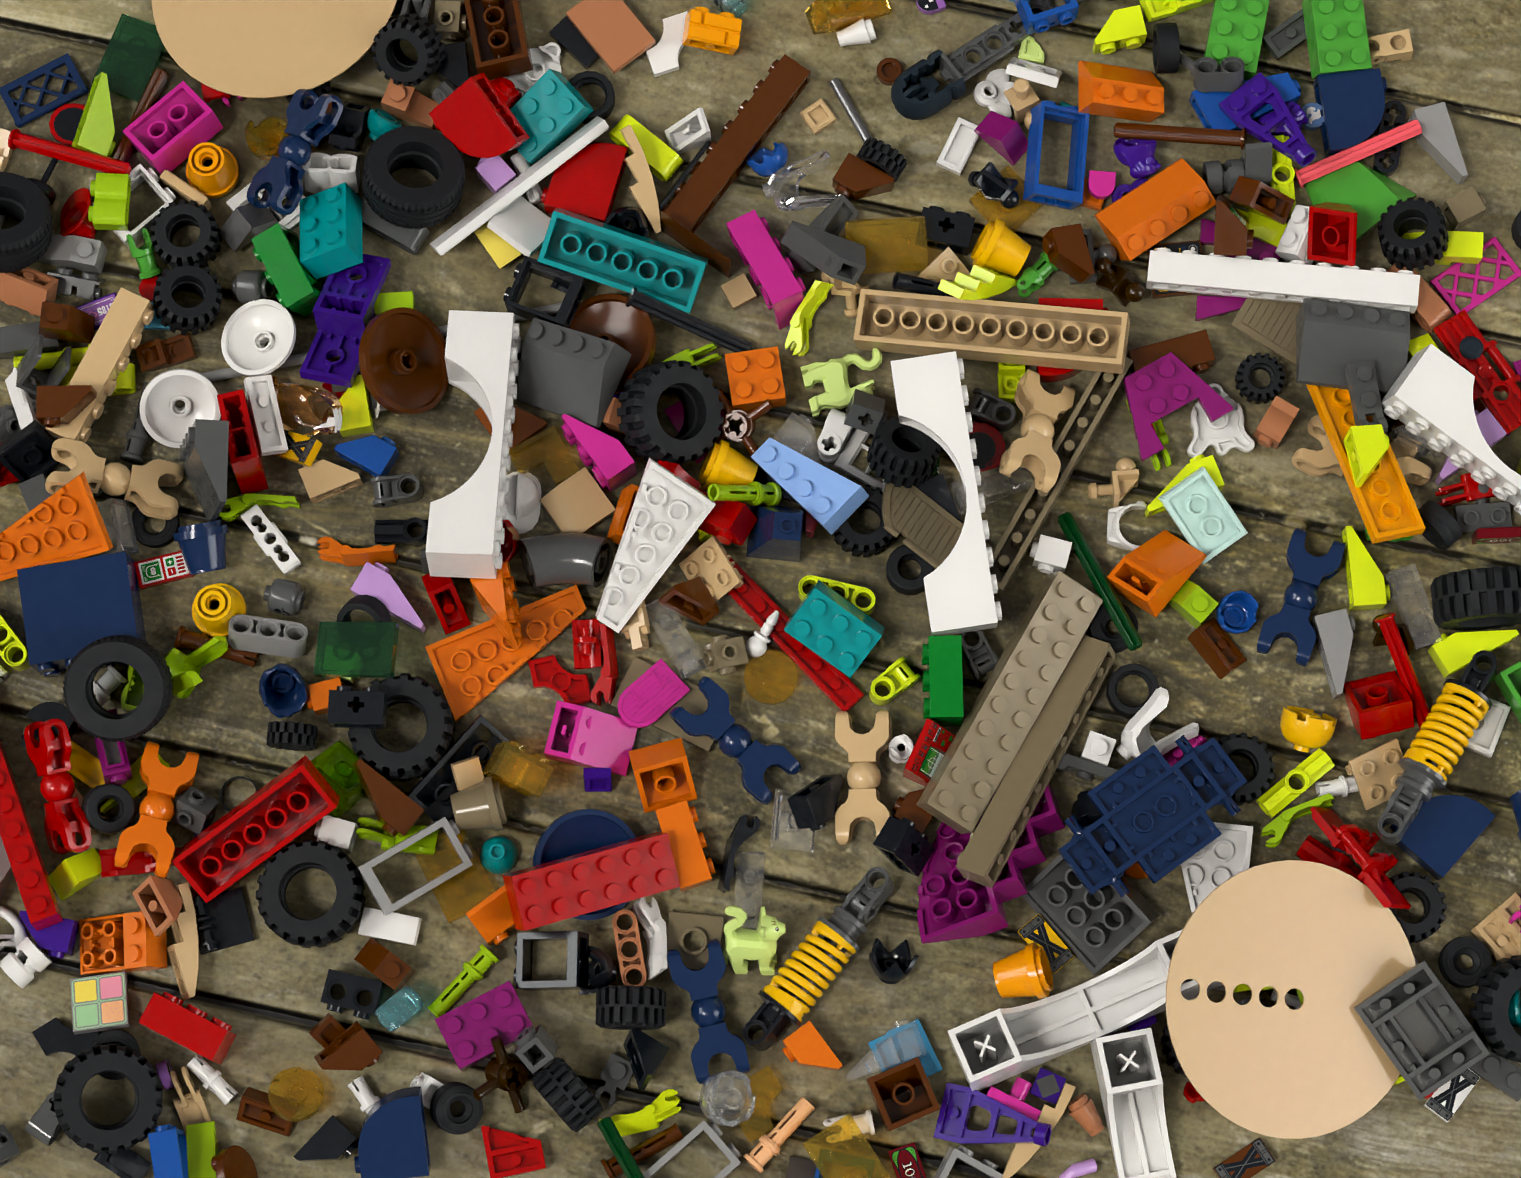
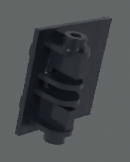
(222, 921)

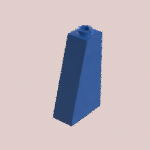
(1207, 104)

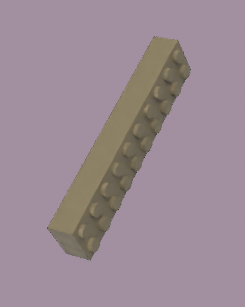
(1009, 702)

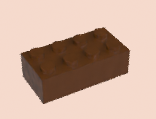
(498, 37)

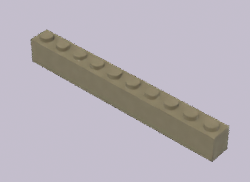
(1069, 448)
(1035, 763)

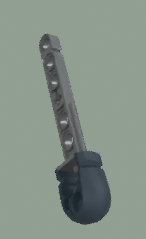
(955, 68)

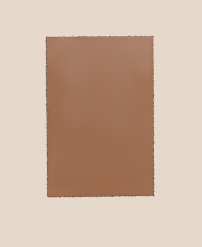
(611, 31)

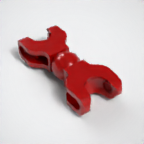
(57, 786)

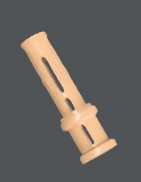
(769, 1145)

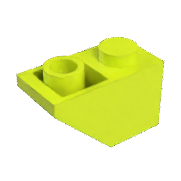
(1121, 30)

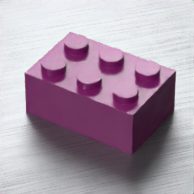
(477, 1021)

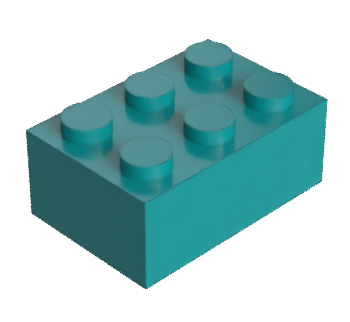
(549, 114)
(331, 231)
(834, 628)

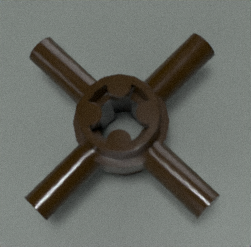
(505, 1074)

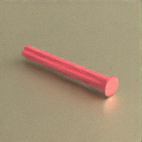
(1357, 152)

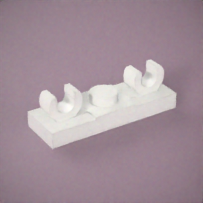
(265, 415)

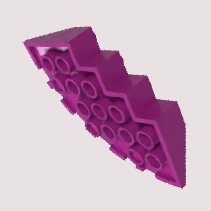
(964, 909)

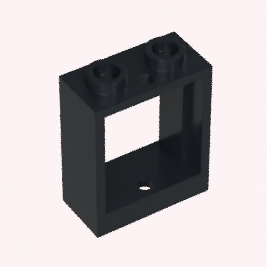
(570, 303)
(576, 961)

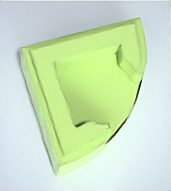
(1031, 51)

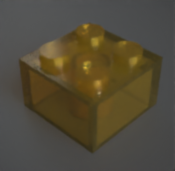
(518, 769)

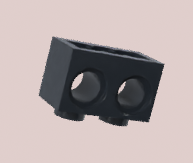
(354, 987)

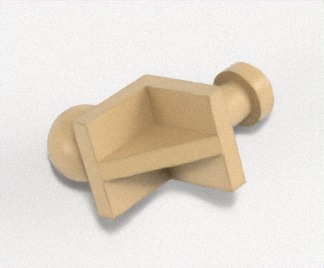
(1022, 100)
(847, 290)
(1121, 482)

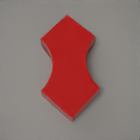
(550, 675)

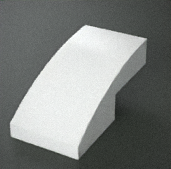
(393, 927)

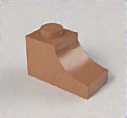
(408, 104)
(1275, 423)

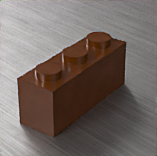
(1191, 349)

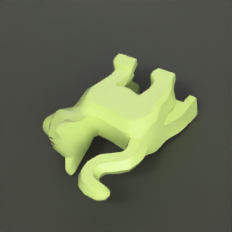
(835, 380)
(751, 943)

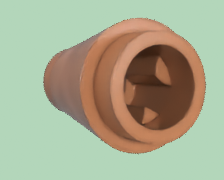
(1085, 1114)

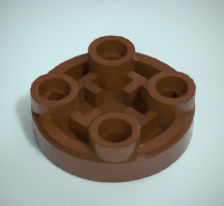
(234, 1163)

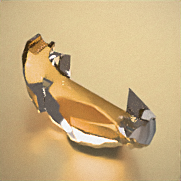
(308, 407)

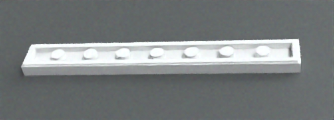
(519, 185)

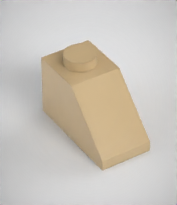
(327, 480)

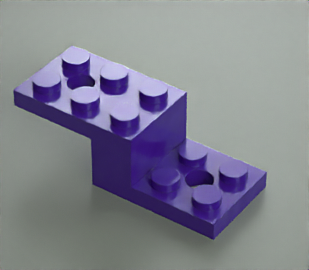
(341, 318)

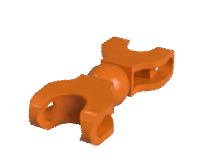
(156, 809)

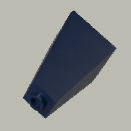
(776, 533)

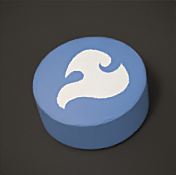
(1313, 115)

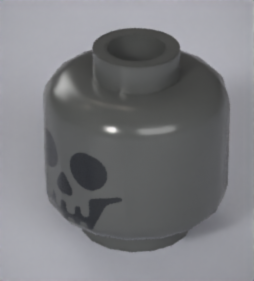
(284, 597)

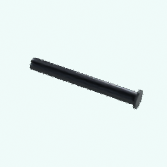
(687, 322)

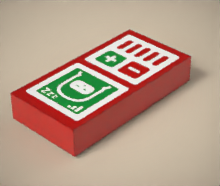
(161, 570)

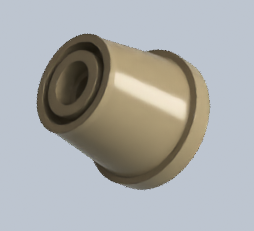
(480, 806)

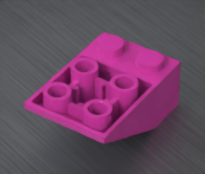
(604, 453)
(589, 738)

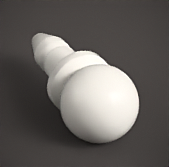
(757, 644)

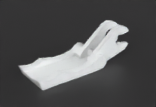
(654, 935)

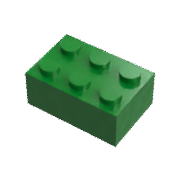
(280, 253)
(943, 680)

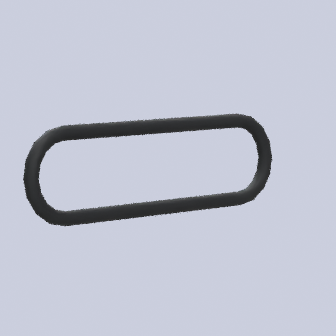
(684, 175)

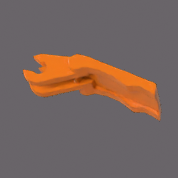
(343, 554)

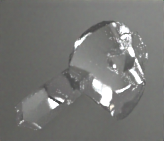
(785, 182)

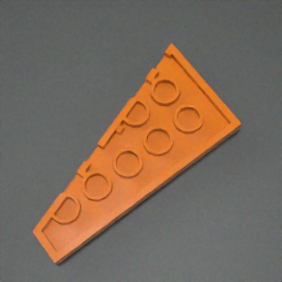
(55, 531)
(482, 658)

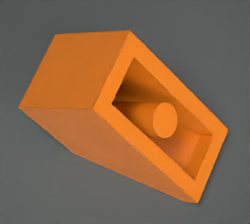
(810, 1049)

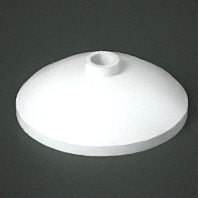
(248, 332)
(158, 409)

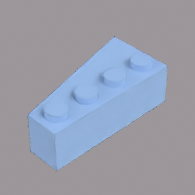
(814, 487)

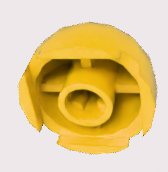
(1306, 728)

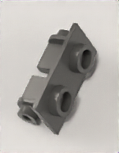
(86, 283)

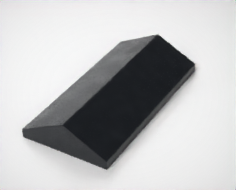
(435, 787)

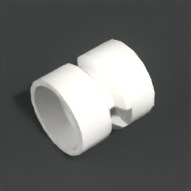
(15, 966)

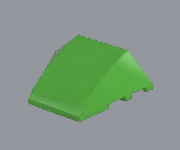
(1362, 189)

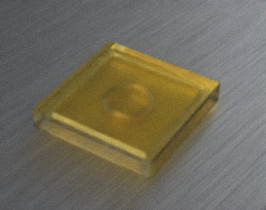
(993, 209)

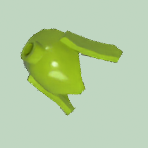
(186, 668)

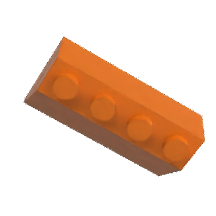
(1155, 209)

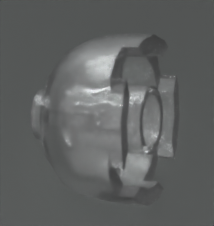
(727, 1098)

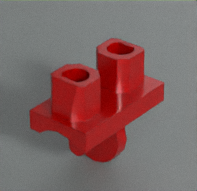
(586, 644)

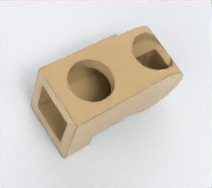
(1390, 47)

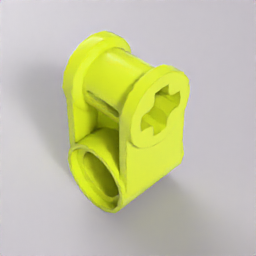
(896, 678)

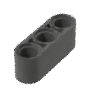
(406, 239)

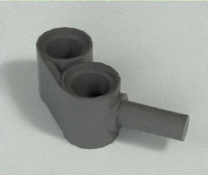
(1215, 77)

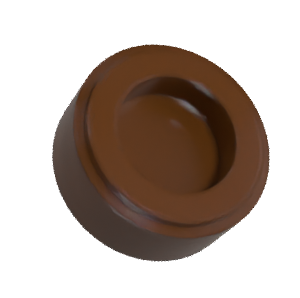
(888, 71)

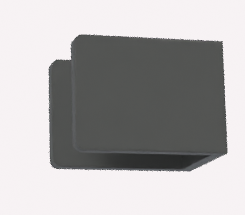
(30, 359)

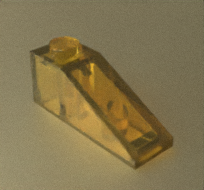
(836, 15)

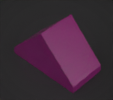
(1003, 136)

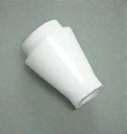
(858, 33)

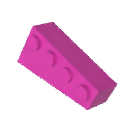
(767, 266)

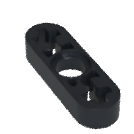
(1393, 157)

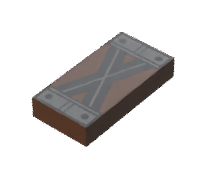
(1246, 1161)

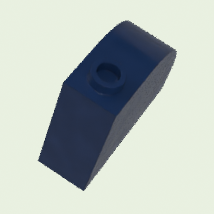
(1350, 106)
(1443, 832)
(394, 1138)

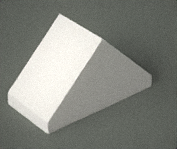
(689, 132)

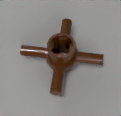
(749, 426)

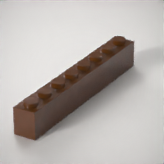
(738, 143)

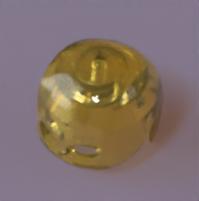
(265, 137)

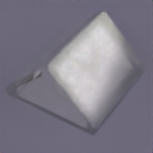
(784, 831)

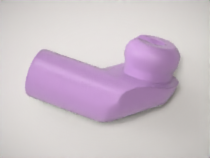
(1079, 1169)

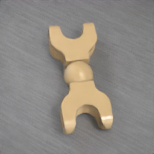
(1035, 446)
(1325, 461)
(139, 484)
(863, 775)

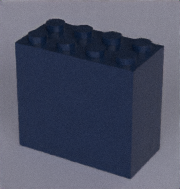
(77, 604)

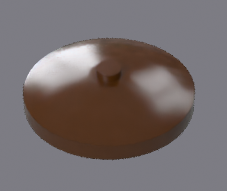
(629, 327)
(404, 361)

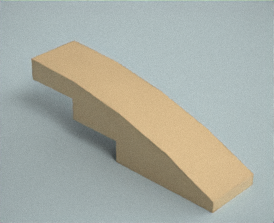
(644, 188)
(185, 951)
(1023, 1152)

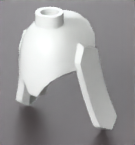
(1136, 734)

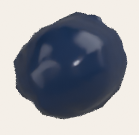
(283, 690)

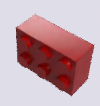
(188, 1026)

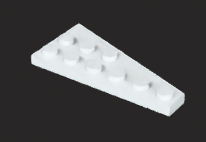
(657, 530)
(1217, 863)

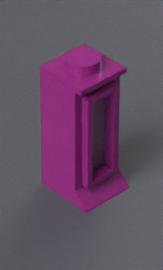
(113, 760)

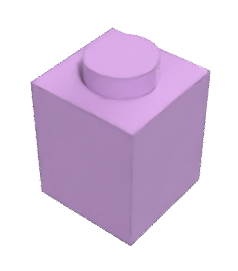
(494, 173)

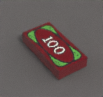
(1496, 535)
(906, 1162)

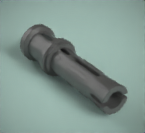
(137, 439)

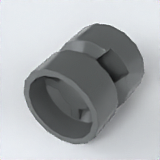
(1222, 176)

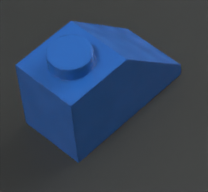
(370, 454)

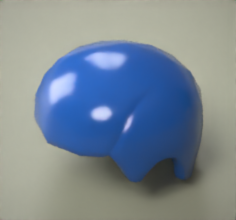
(767, 162)
(1237, 612)

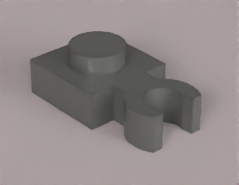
(616, 1075)

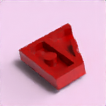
(511, 1153)

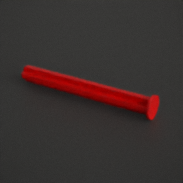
(67, 153)
(1403, 666)

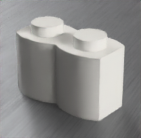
(329, 171)

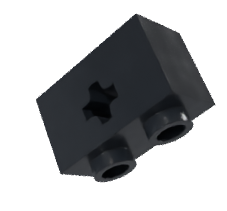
(959, 230)
(370, 716)
(904, 845)

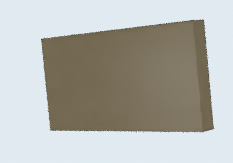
(693, 702)

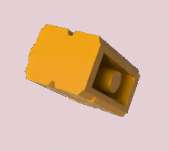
(712, 30)

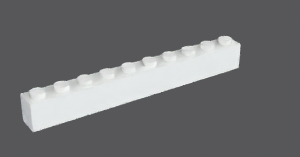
(1280, 280)

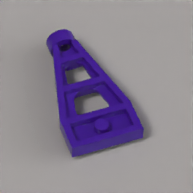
(1252, 97)
(955, 1115)

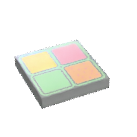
(100, 1003)

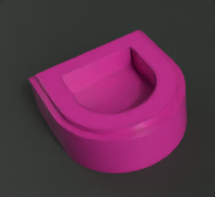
(1101, 183)

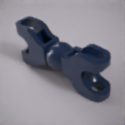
(305, 129)
(1300, 597)
(735, 740)
(708, 1011)

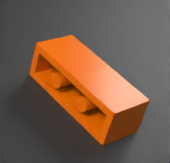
(686, 845)

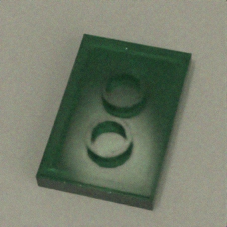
(131, 57)
(356, 649)

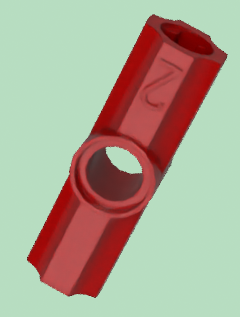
(1316, 852)

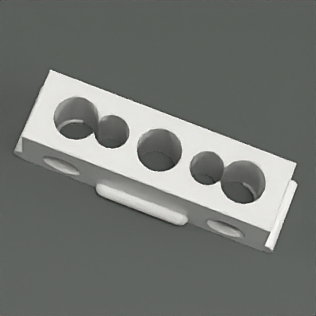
(23, 401)
(272, 531)

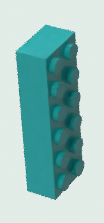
(622, 259)

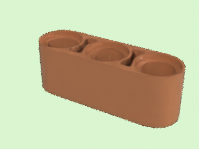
(1431, 308)
(624, 937)

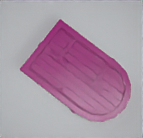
(651, 696)

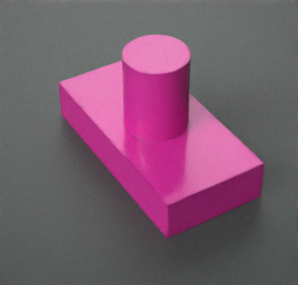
(1016, 1098)

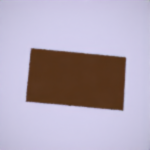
(695, 244)

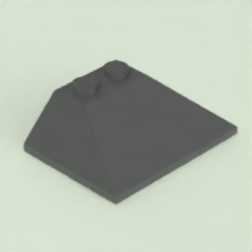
(1422, 1030)

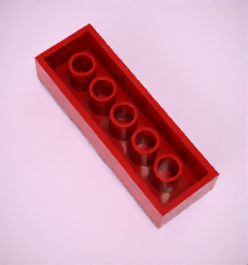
(256, 829)
(591, 881)

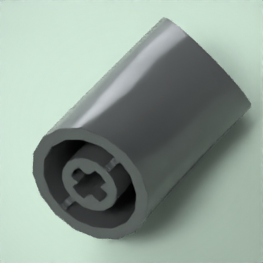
(566, 559)

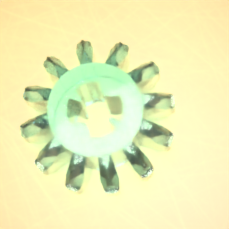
(399, 1008)

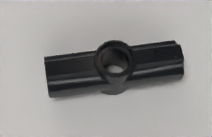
(398, 531)

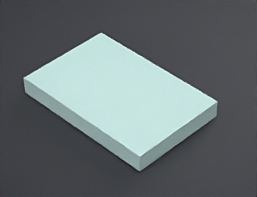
(1202, 514)

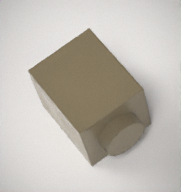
(1464, 208)

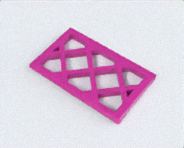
(1476, 299)

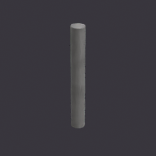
(850, 109)

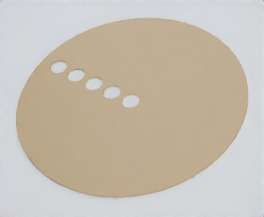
(268, 44)
(1277, 1065)

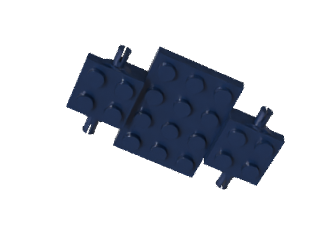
(1152, 815)

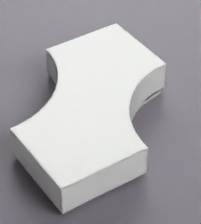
(665, 54)

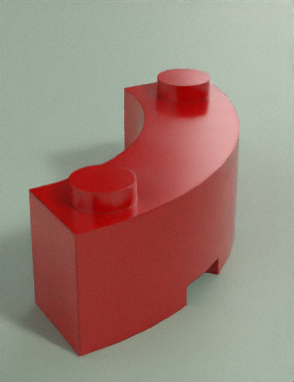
(727, 520)

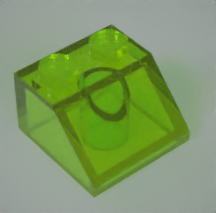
(338, 770)

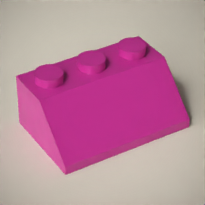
(173, 128)

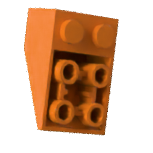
(1155, 571)
(498, 602)
(120, 945)

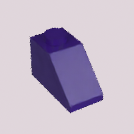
(55, 939)

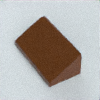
(1216, 648)
(257, 1111)

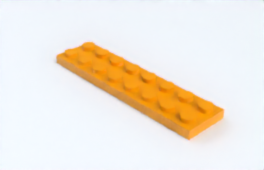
(1385, 496)

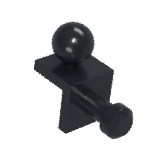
(995, 186)

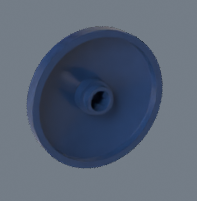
(579, 833)

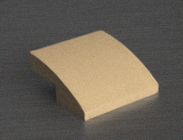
(577, 504)
(1497, 933)

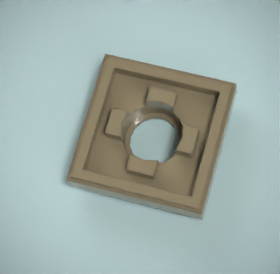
(682, 923)

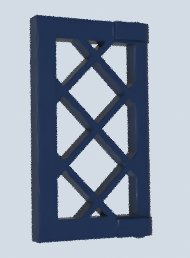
(45, 70)

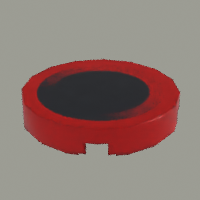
(989, 446)

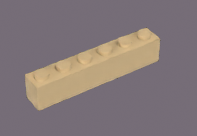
(107, 358)

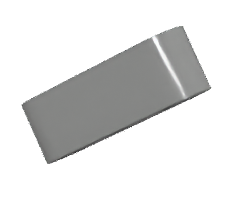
(267, 636)

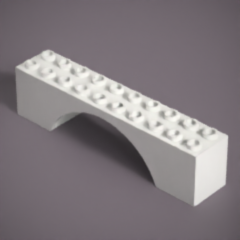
(933, 402)
(1437, 403)
(468, 523)
(1037, 1032)
(1134, 1104)

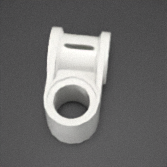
(833, 433)

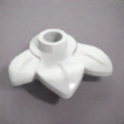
(995, 83)

